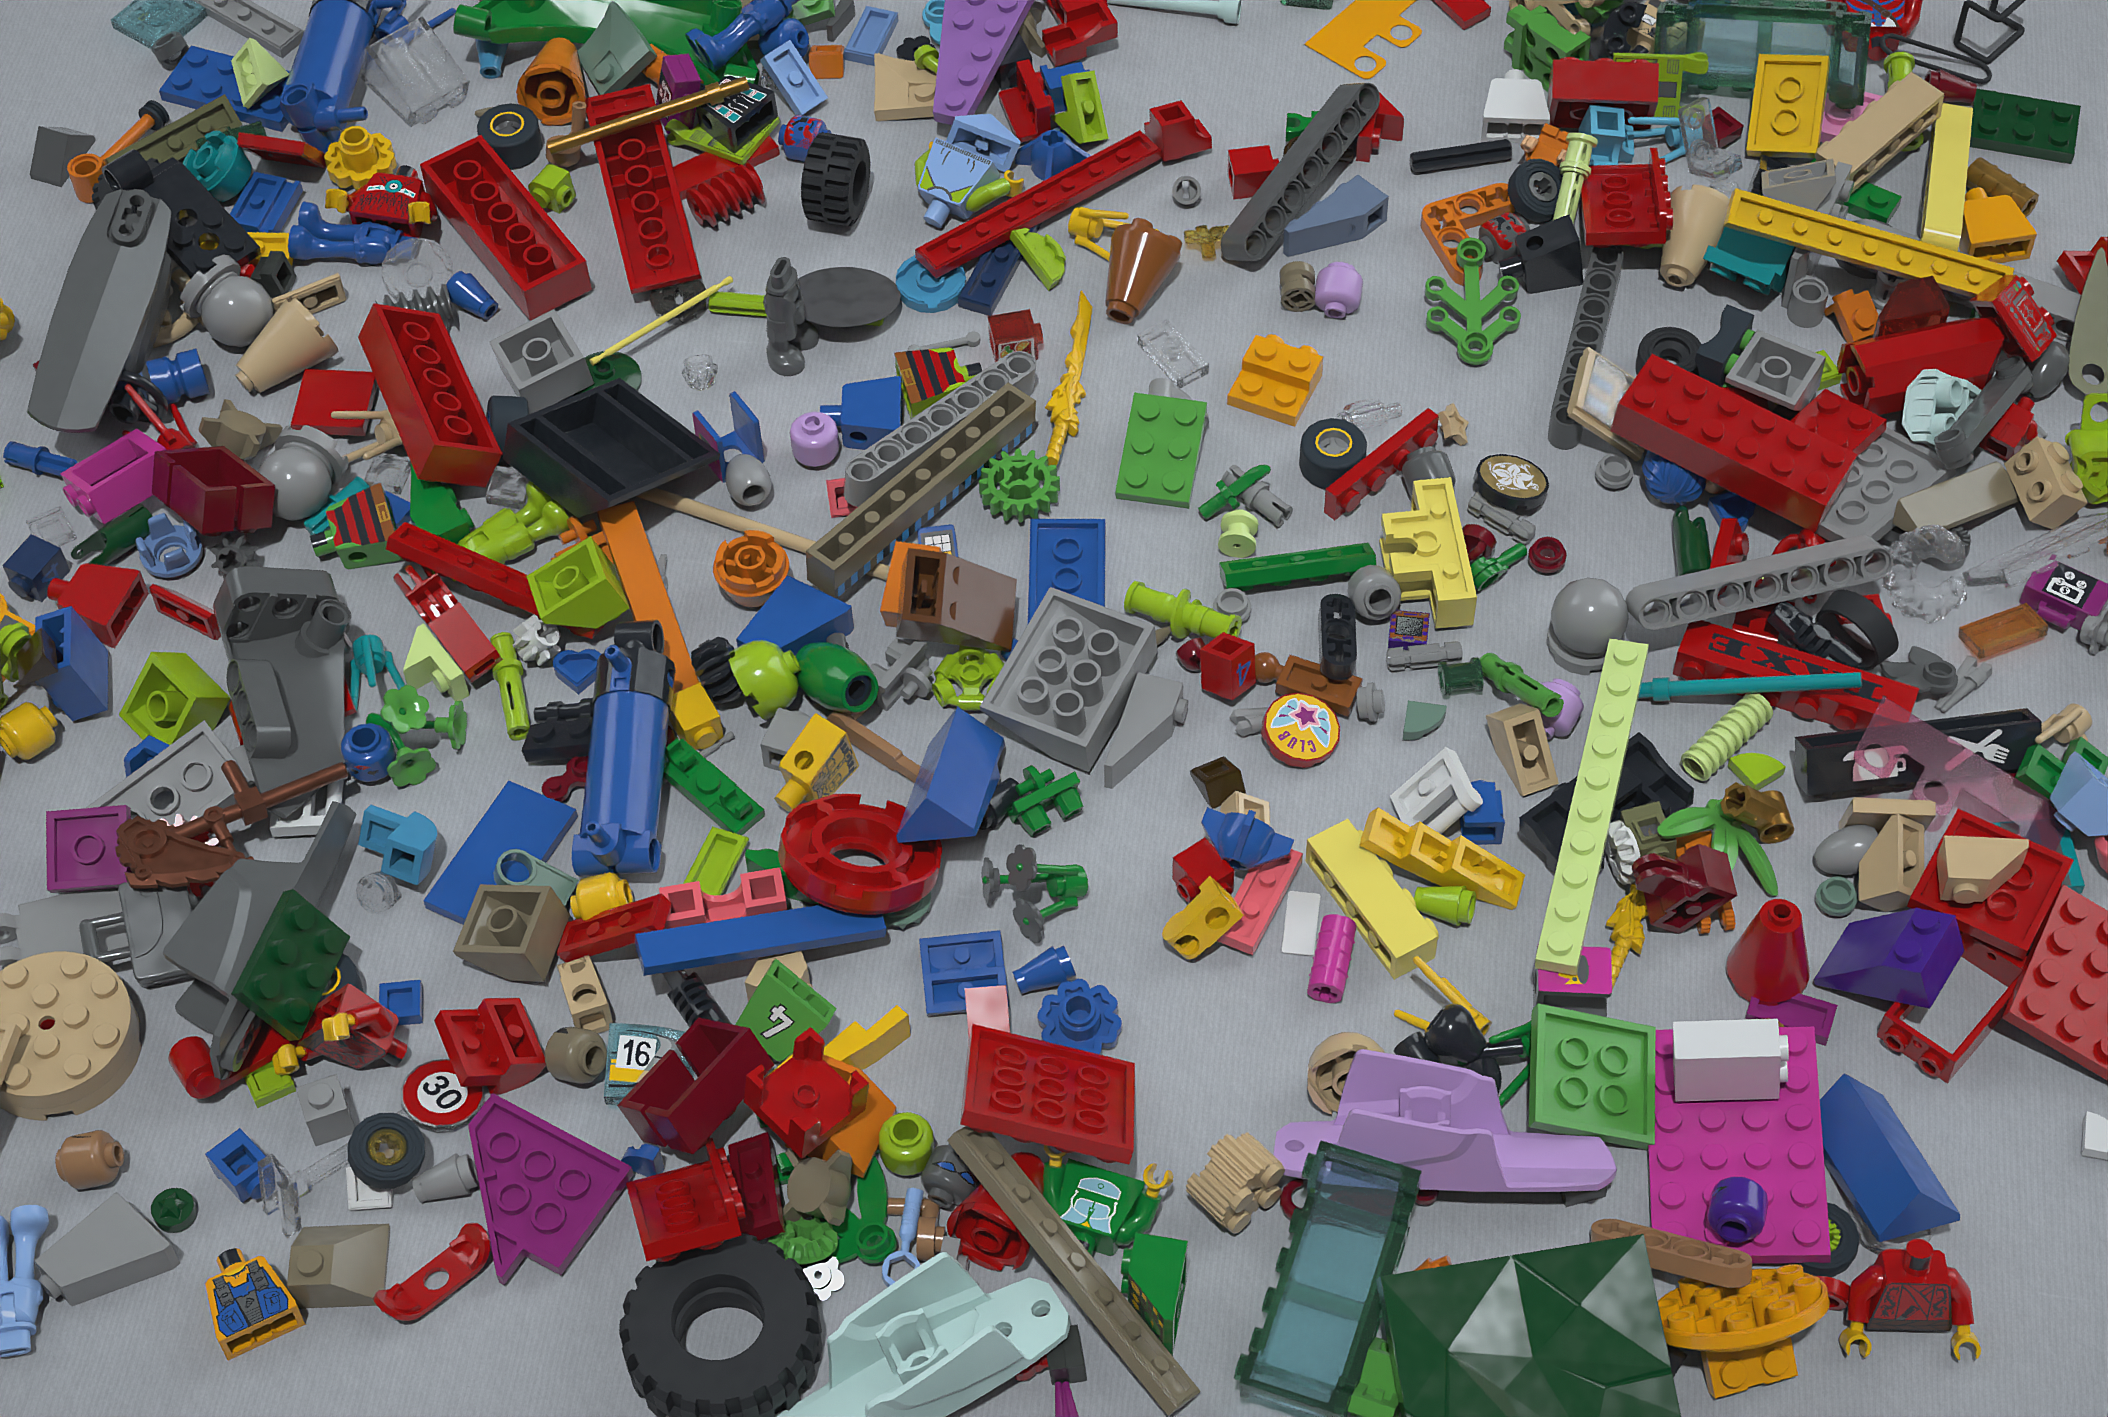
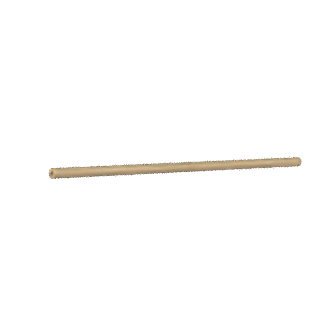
(739, 523)

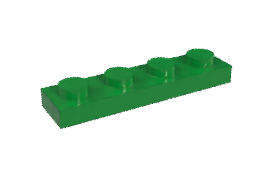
(1309, 564)

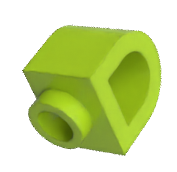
(553, 188)

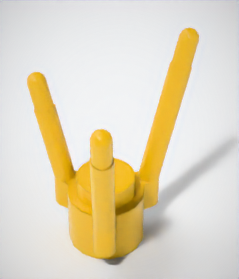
(1089, 223)
(1451, 993)

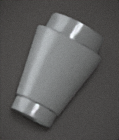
(447, 1179)

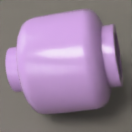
(1338, 289)
(814, 439)
(1573, 706)

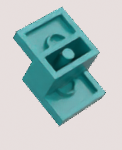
(1756, 259)

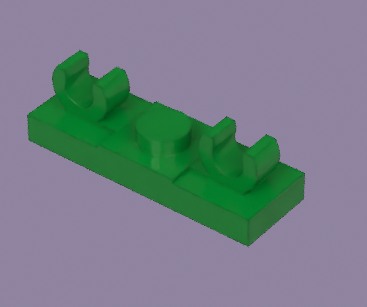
(710, 788)

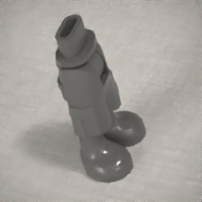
(785, 321)

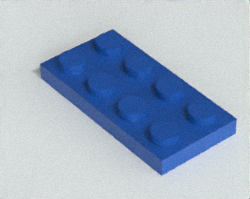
(210, 74)

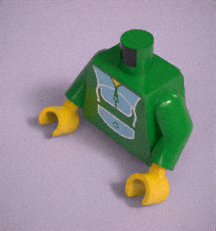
(1101, 1204)

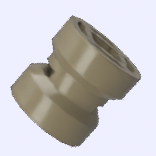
(1297, 286)

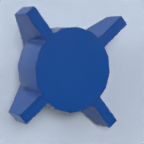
(1050, 154)
(1244, 839)

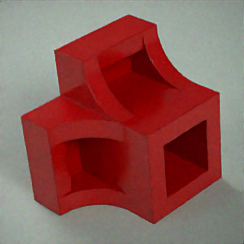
(1176, 131)

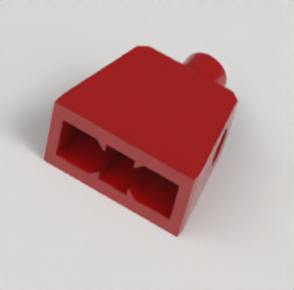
(103, 598)

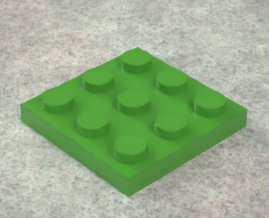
(1592, 1076)

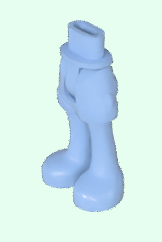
(23, 1293)

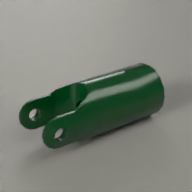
(116, 537)
(1690, 543)

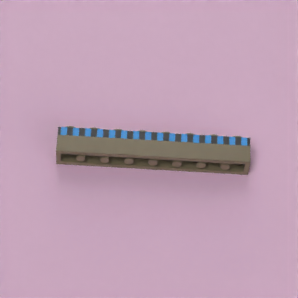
(919, 491)

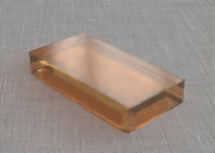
(2003, 631)

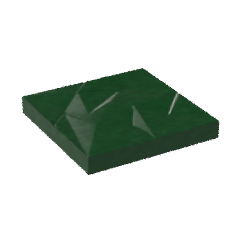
(1531, 1335)

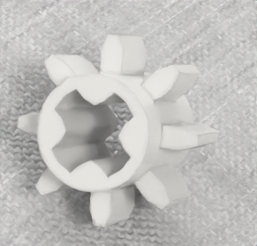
(536, 640)

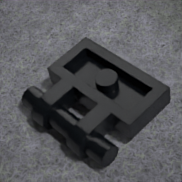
(557, 737)

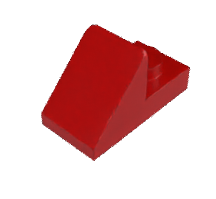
(1384, 124)

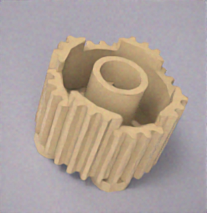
(1237, 1181)

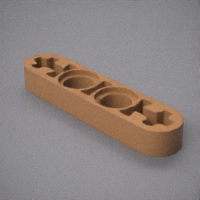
(1683, 1254)

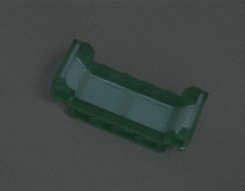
(1740, 30)
(1327, 1287)

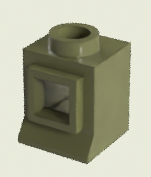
(1644, 823)

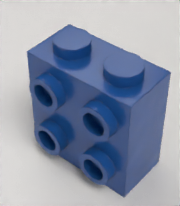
(82, 662)

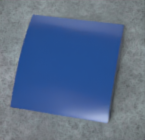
(957, 964)

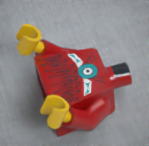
(389, 201)

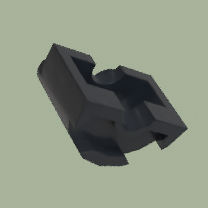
(1610, 29)

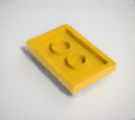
(1788, 105)

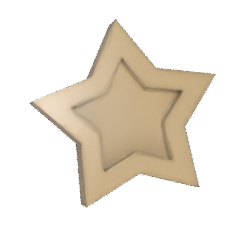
(1453, 424)

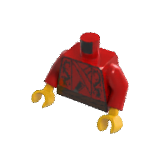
(346, 1029)
(1911, 1293)

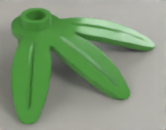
(1725, 838)

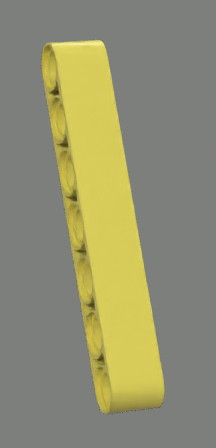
(1947, 177)

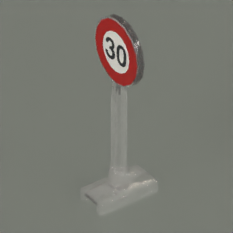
(428, 1098)

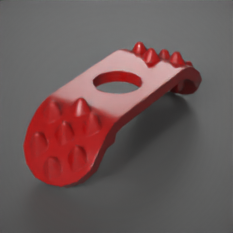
(460, 1260)

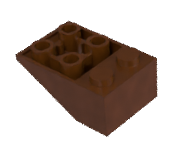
(955, 602)

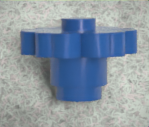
(1080, 1017)

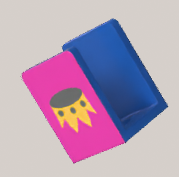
(744, 438)

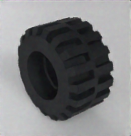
(835, 179)

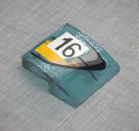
(632, 1053)

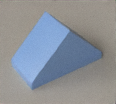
(986, 138)

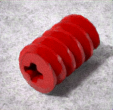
(725, 194)

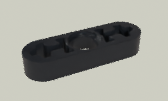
(1331, 646)

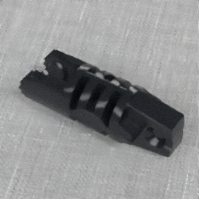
(1810, 636)
(693, 998)

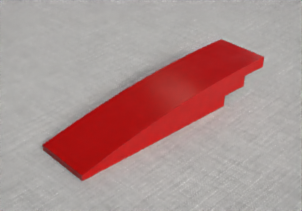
(649, 232)

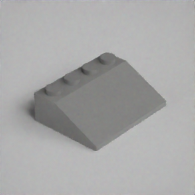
(1070, 677)

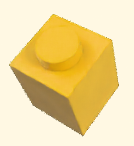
(695, 717)

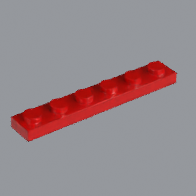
(469, 568)

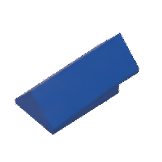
(953, 781)
(1880, 1163)

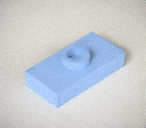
(793, 78)

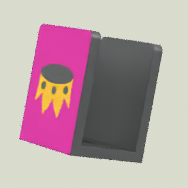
(1579, 993)

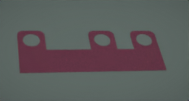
(1957, 770)

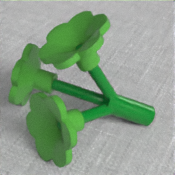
(407, 711)

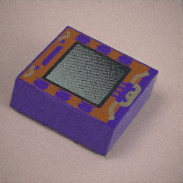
(1408, 629)

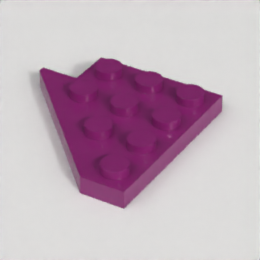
(539, 1186)

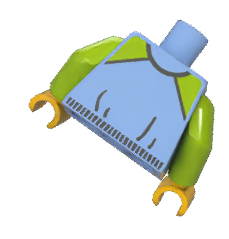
(959, 182)

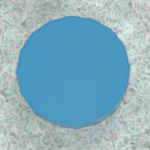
(925, 292)

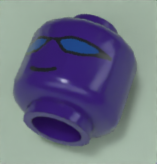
(1737, 1209)

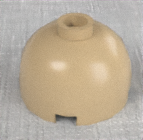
(1330, 1067)

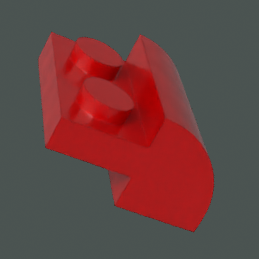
(491, 1045)

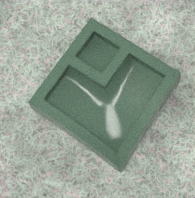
(615, 51)

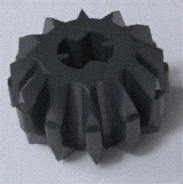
(714, 670)

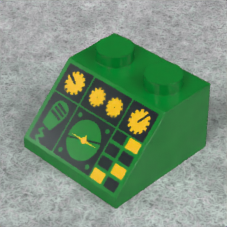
(1156, 1283)

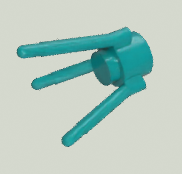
(370, 660)

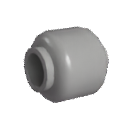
(1374, 592)

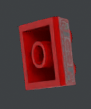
(2019, 318)

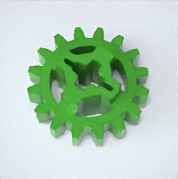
(1019, 485)

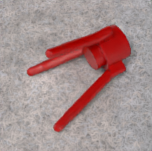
(169, 438)

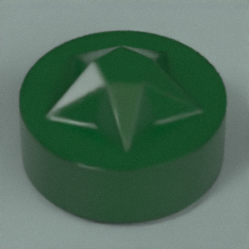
(173, 1210)

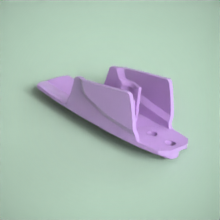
(1448, 1128)

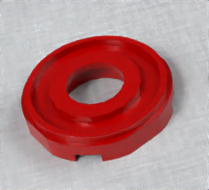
(840, 823)

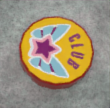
(1300, 729)

